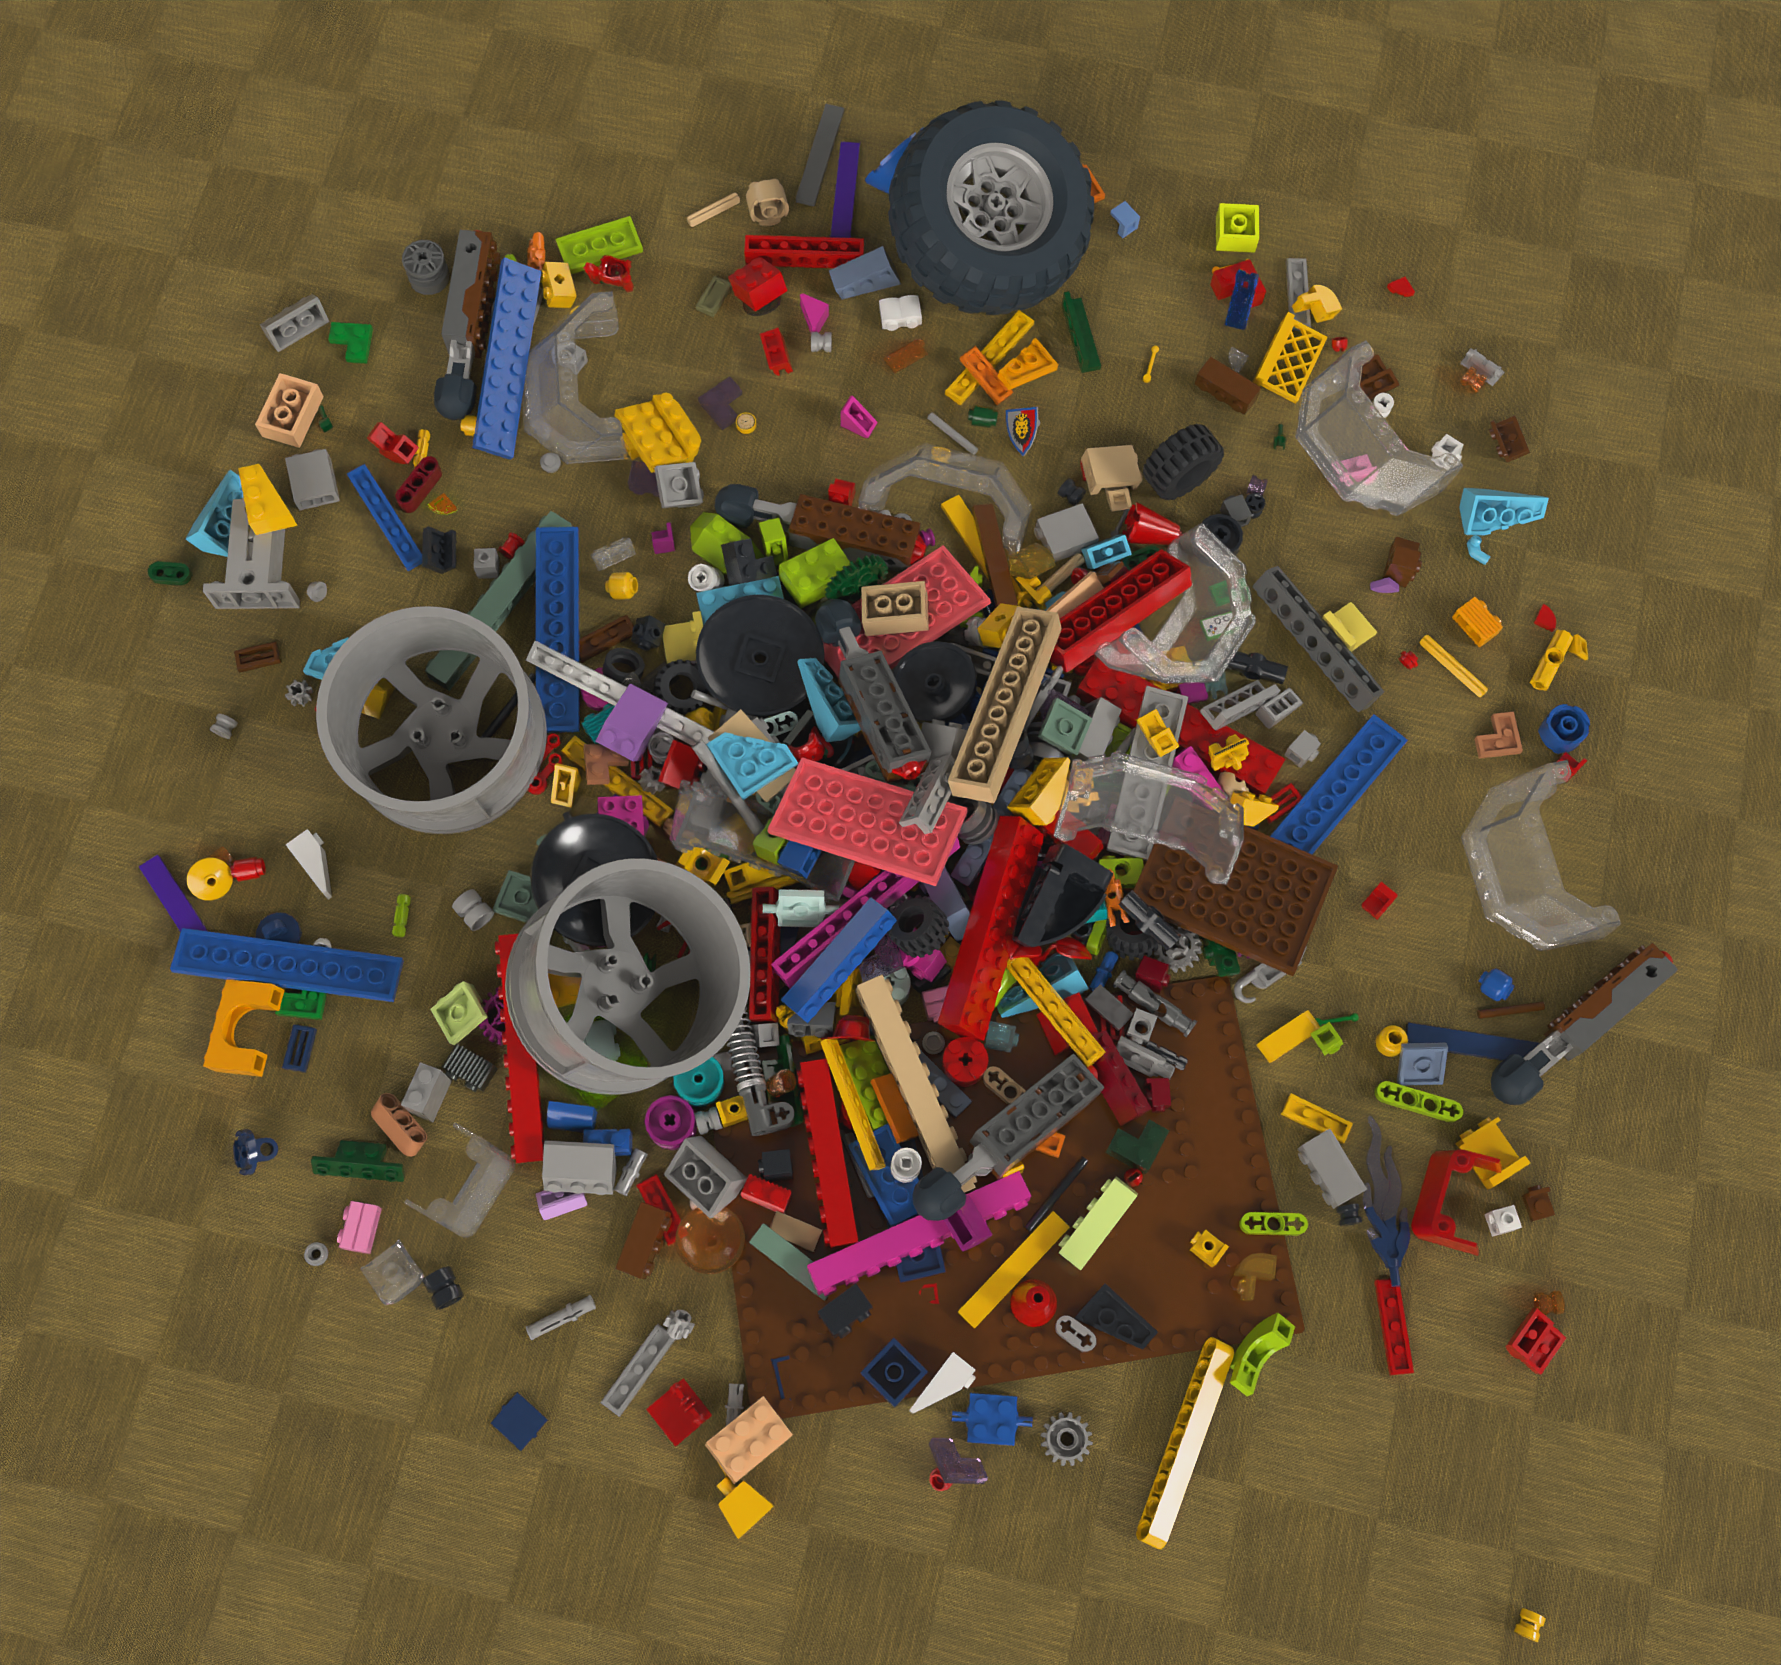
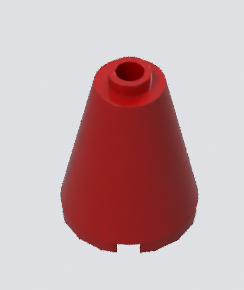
(1149, 527)
(1025, 1307)

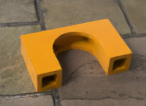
(236, 1000)

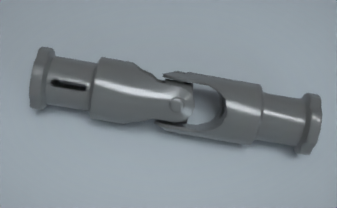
(1145, 997)

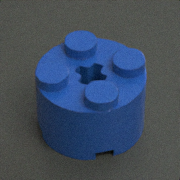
(1564, 728)

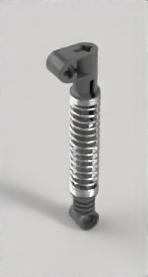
(759, 1113)

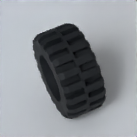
(1183, 461)

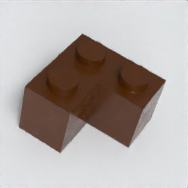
(1403, 561)

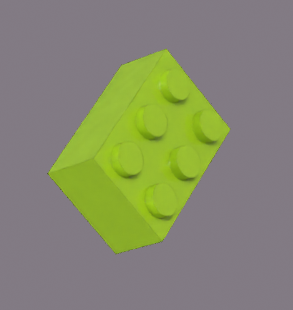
(810, 572)

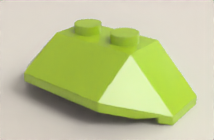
(708, 535)

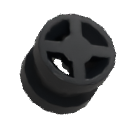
(1258, 502)
(1349, 1215)

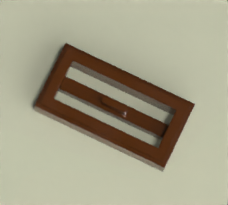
(252, 661)

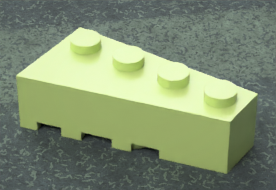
(1098, 1223)

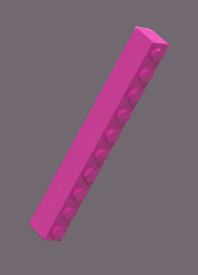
(883, 889)
(910, 1238)

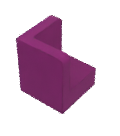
(663, 540)
(1194, 691)

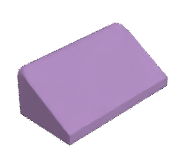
(559, 1203)

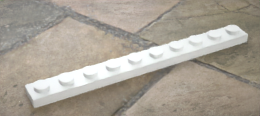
(611, 691)

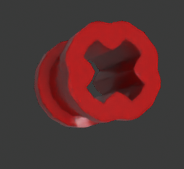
(511, 545)

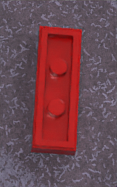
(655, 1195)

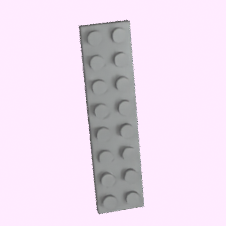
(1172, 710)

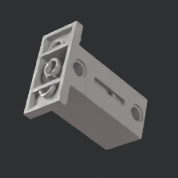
(252, 569)

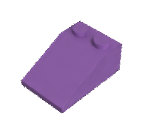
(632, 723)

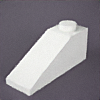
(312, 858)
(948, 1380)

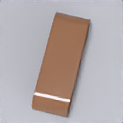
(398, 1124)

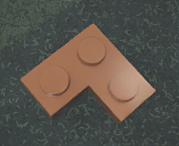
(1504, 740)
(597, 761)

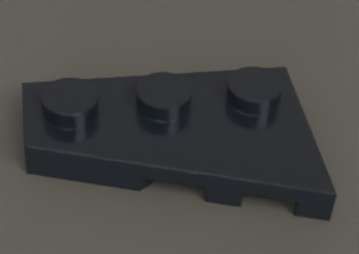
(1114, 1316)

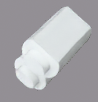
(900, 312)

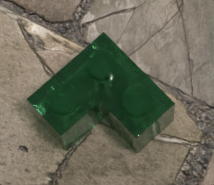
(1139, 1151)

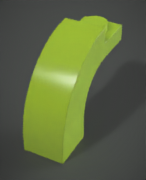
(1255, 1350)

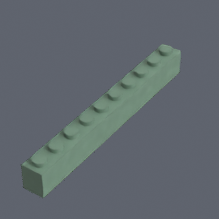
(495, 605)

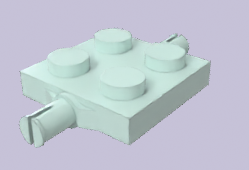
(800, 908)

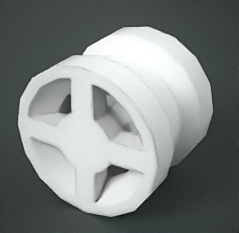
(1387, 400)

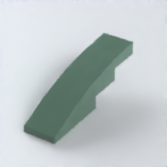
(785, 1256)

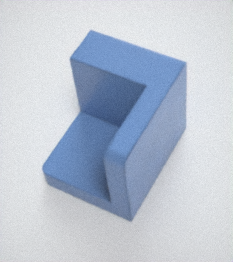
(1126, 217)

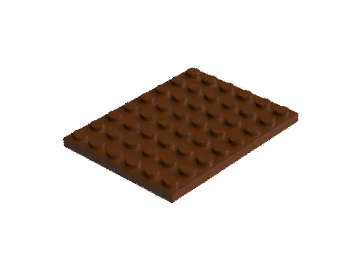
(1261, 910)

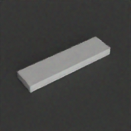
(1296, 285)
(638, 1370)

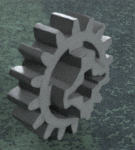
(1181, 954)

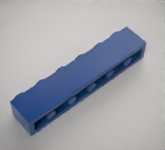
(839, 960)

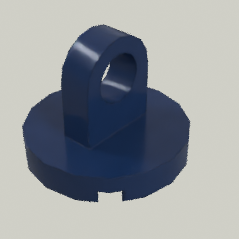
(279, 928)
(248, 1152)

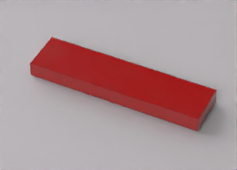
(1394, 1328)

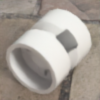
(705, 578)
(905, 1165)

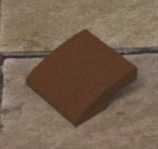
(1376, 378)

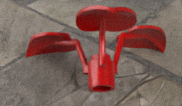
(1066, 946)

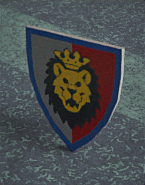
(1022, 427)

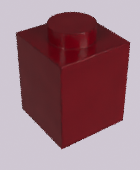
(1153, 974)

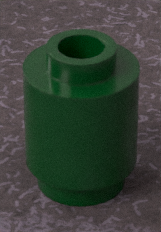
(982, 416)

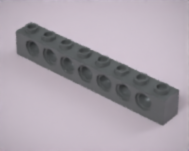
(1327, 641)

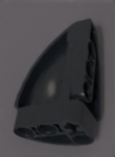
(1060, 896)

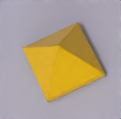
(1579, 647)

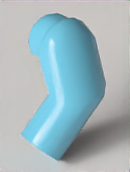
(1474, 550)

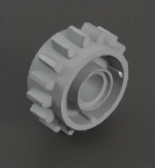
(1079, 1436)

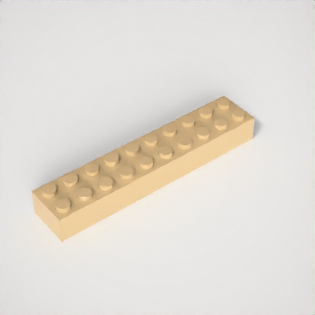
(1005, 705)
(911, 1076)

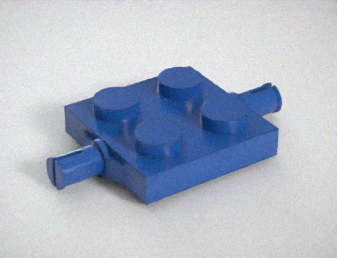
(992, 1419)

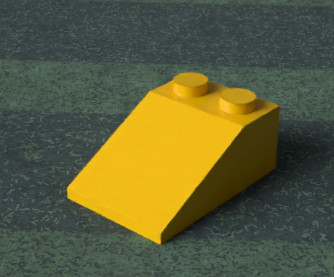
(1042, 792)

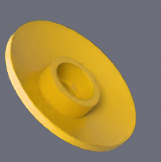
(206, 869)

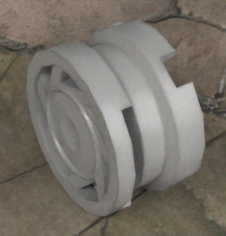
(972, 634)

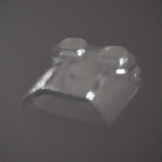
(393, 1274)

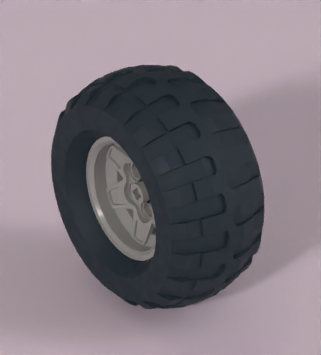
(1006, 154)

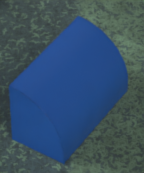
(571, 1117)

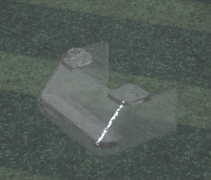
(477, 1193)

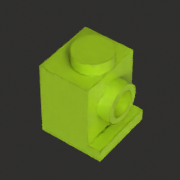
(1330, 1041)

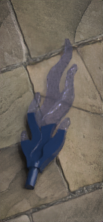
(1389, 1242)

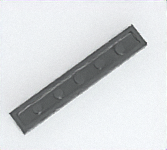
(820, 155)

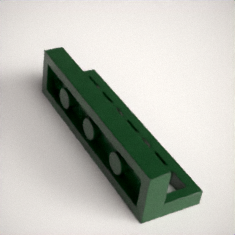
(1080, 333)

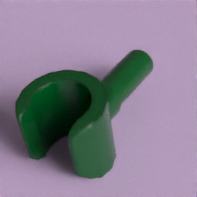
(325, 423)
(1280, 439)

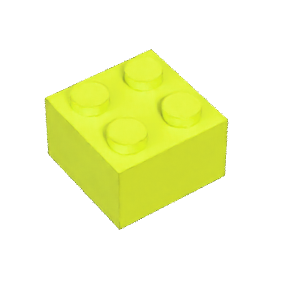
(1237, 227)

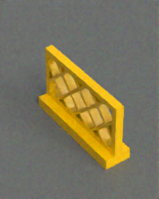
(1273, 355)

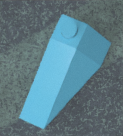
(1493, 510)
(212, 526)
(827, 702)
(1059, 972)

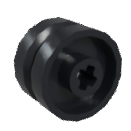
(1226, 530)

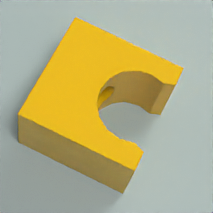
(714, 869)

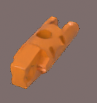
(536, 252)
(1114, 889)

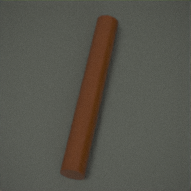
(1509, 1010)

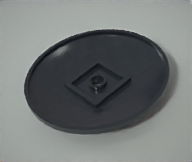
(751, 628)
(572, 851)

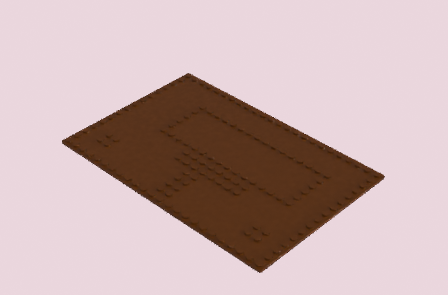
(1201, 1180)

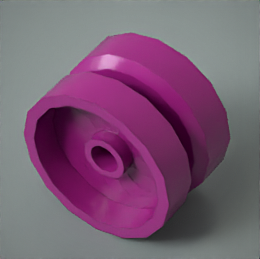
(661, 1113)

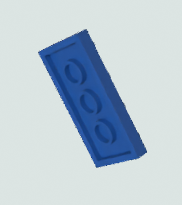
(892, 1196)

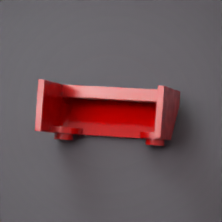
(1428, 1221)

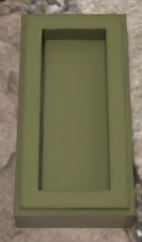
(713, 296)

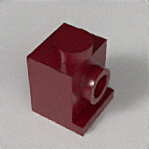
(1158, 1094)

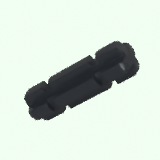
(1171, 1057)

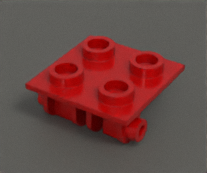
(679, 1412)

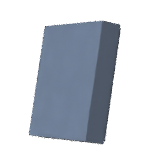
(1422, 1063)

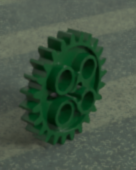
(862, 573)

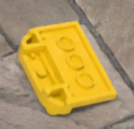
(660, 431)

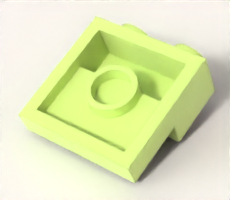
(459, 1012)

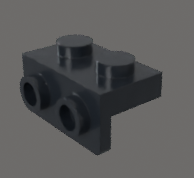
(439, 550)

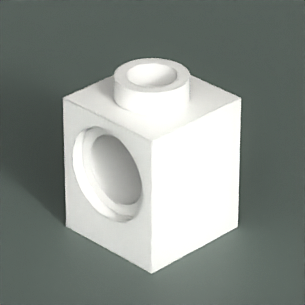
(1503, 1220)

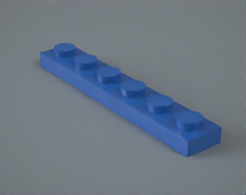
(386, 517)

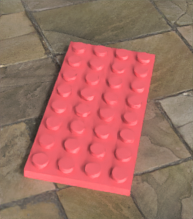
(951, 600)
(861, 822)

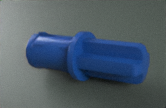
(1104, 970)

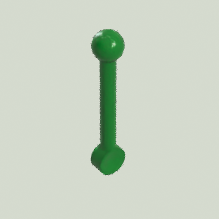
(1354, 1017)

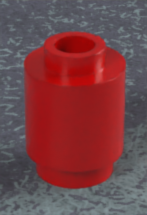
(248, 868)

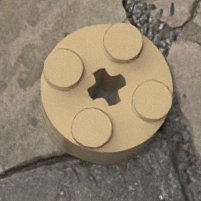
(767, 202)

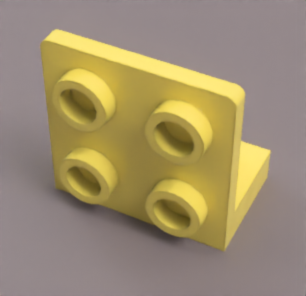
(1350, 626)
(682, 638)

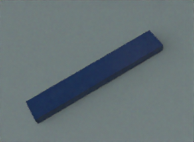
(1468, 1042)

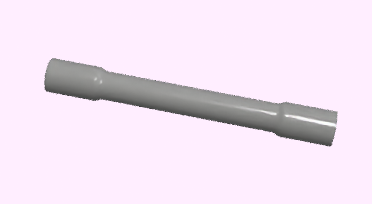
(708, 759)

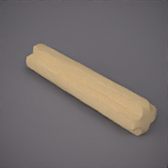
(713, 209)
(1064, 572)

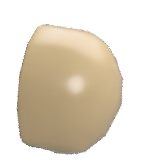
(1229, 784)

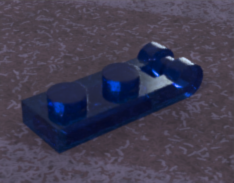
(1241, 300)

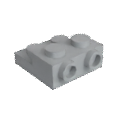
(679, 485)

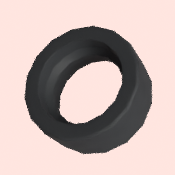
(625, 656)

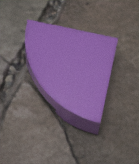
(1384, 585)

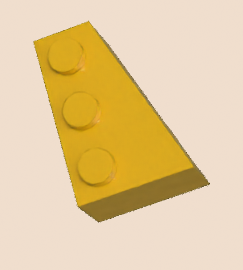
(262, 502)

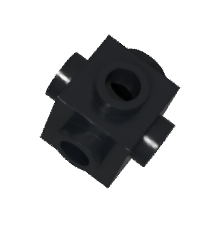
(647, 632)

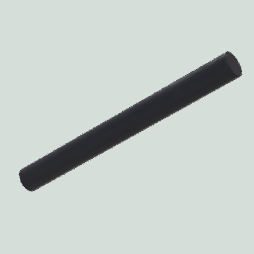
(504, 713)
(1056, 1194)

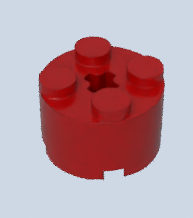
(977, 1061)

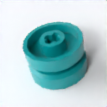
(701, 1093)

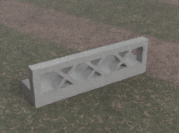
(1238, 708)
(930, 795)

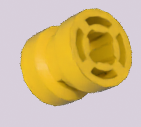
(1527, 1630)

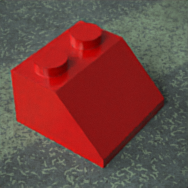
(680, 765)
(1054, 1038)

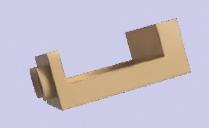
(1111, 468)

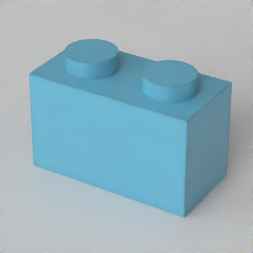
(1106, 551)

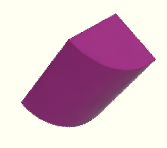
(968, 1226)

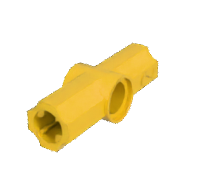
(1546, 669)

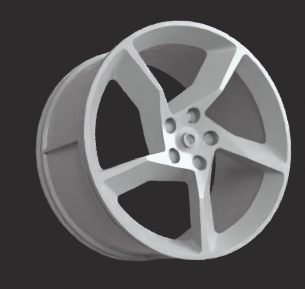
(440, 726)
(618, 981)

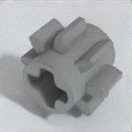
(299, 693)
(649, 780)
(678, 1324)

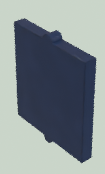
(519, 1421)

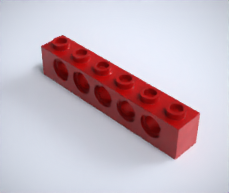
(803, 251)
(764, 951)

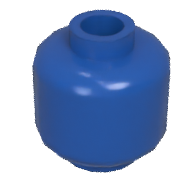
(1496, 984)

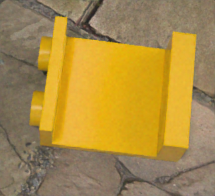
(1491, 1142)

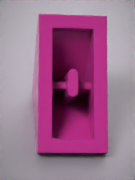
(814, 311)
(857, 418)

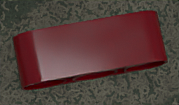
(418, 493)

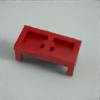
(776, 351)

